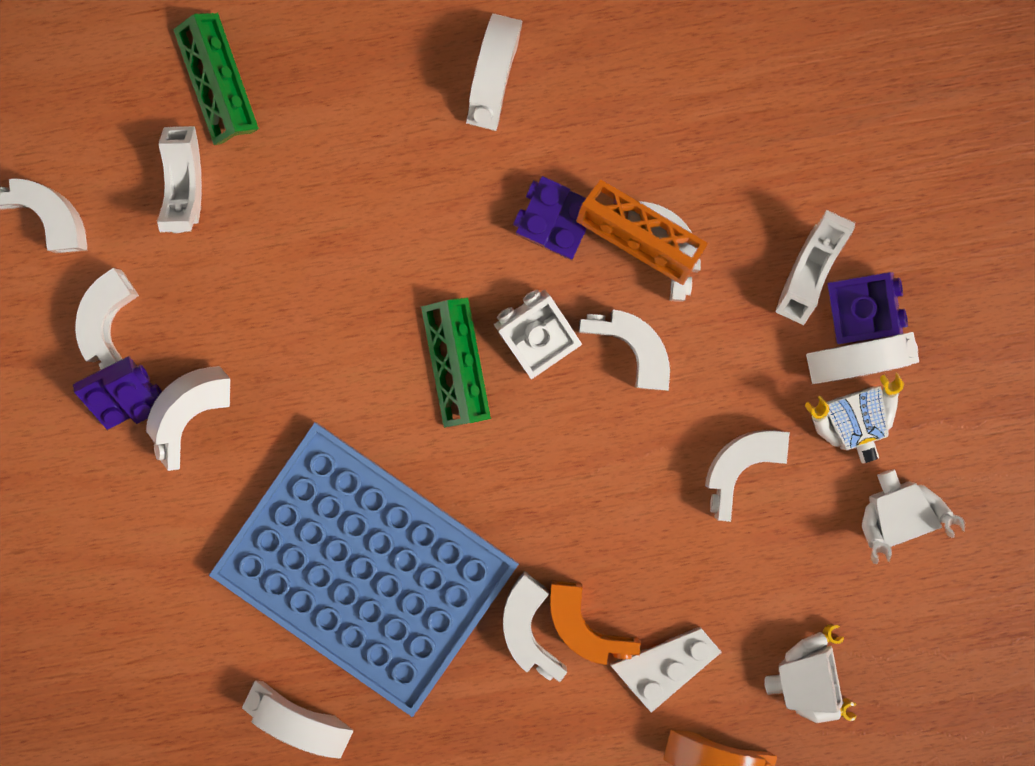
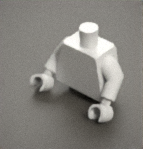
(903, 514)

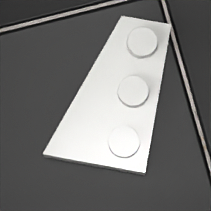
(666, 667)

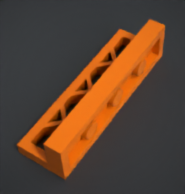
(630, 236)

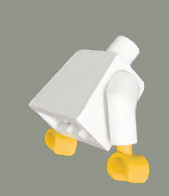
(811, 679)

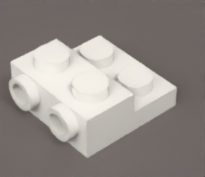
(537, 332)

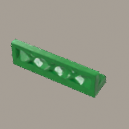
(219, 74)
(460, 361)

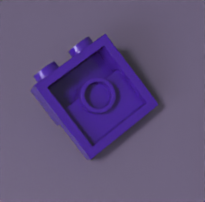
(552, 218)
(867, 307)
(118, 393)

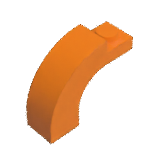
(576, 633)
(692, 749)

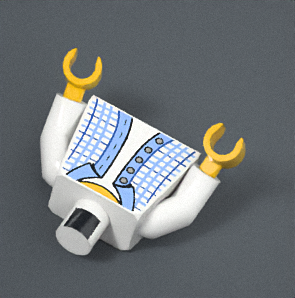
(858, 417)

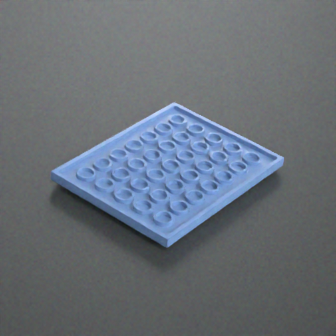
(364, 569)

